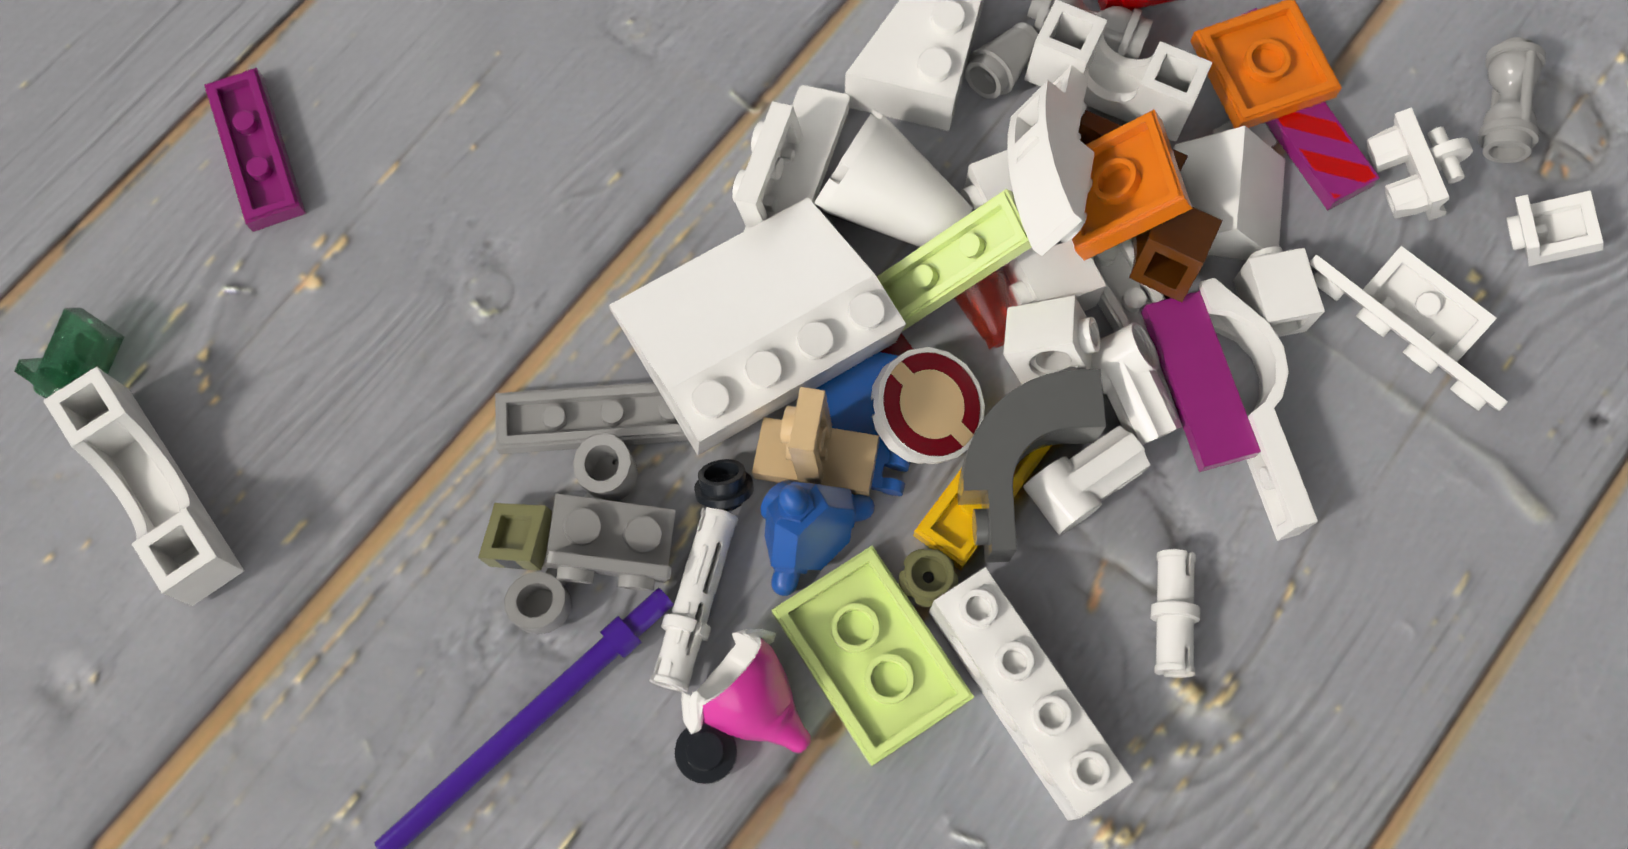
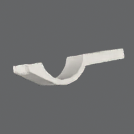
(1274, 466)

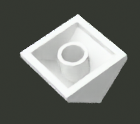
(1240, 183)

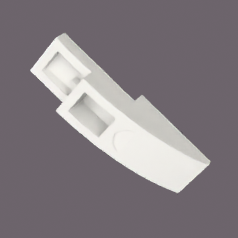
(1049, 161)

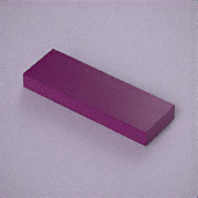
(254, 150)
(1200, 382)

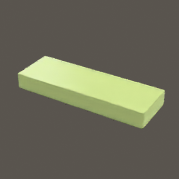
(956, 258)

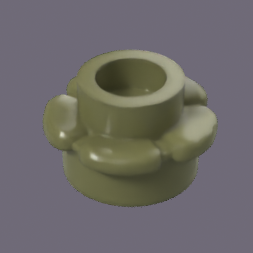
(925, 561)

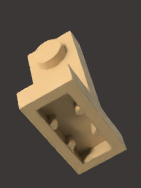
(811, 451)

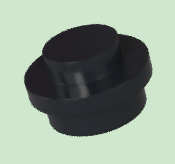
(723, 485)
(705, 755)

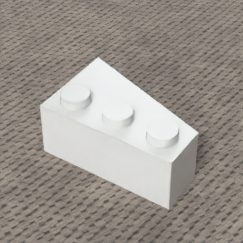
(916, 62)

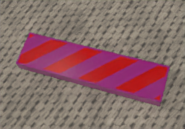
(1324, 153)

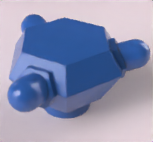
(808, 528)

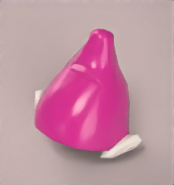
(748, 696)

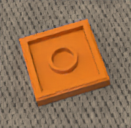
(1266, 64)
(1132, 185)

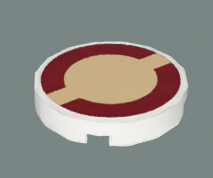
(927, 406)

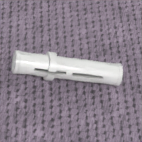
(694, 600)

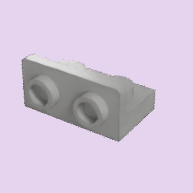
(610, 540)

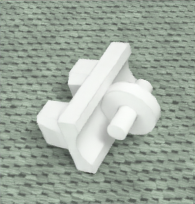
(1406, 144)

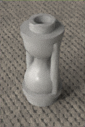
(1123, 32)
(1510, 123)

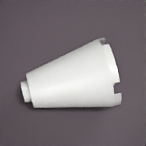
(891, 187)

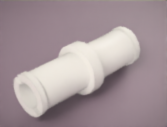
(1175, 613)

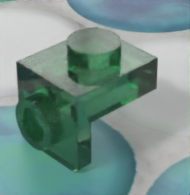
(74, 349)

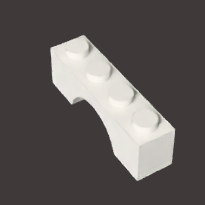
(170, 523)

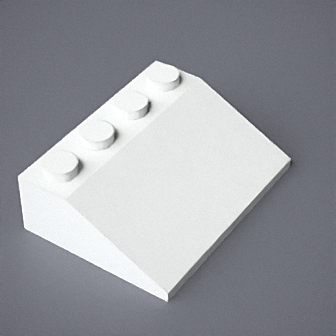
(757, 323)

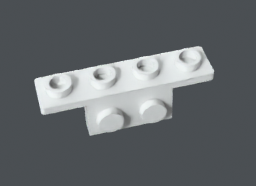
(790, 153)
(1424, 312)

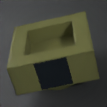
(516, 536)

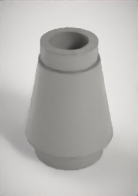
(999, 63)

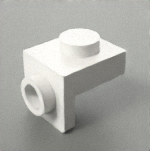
(1555, 228)

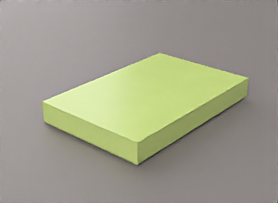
(872, 655)

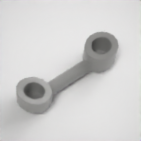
(538, 599)

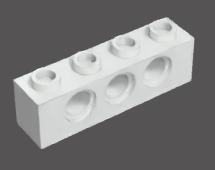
(1029, 695)

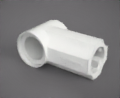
(1133, 385)
(1075, 486)

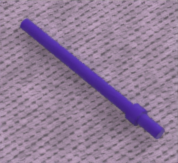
(618, 638)

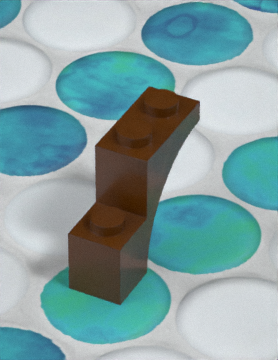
(1172, 252)

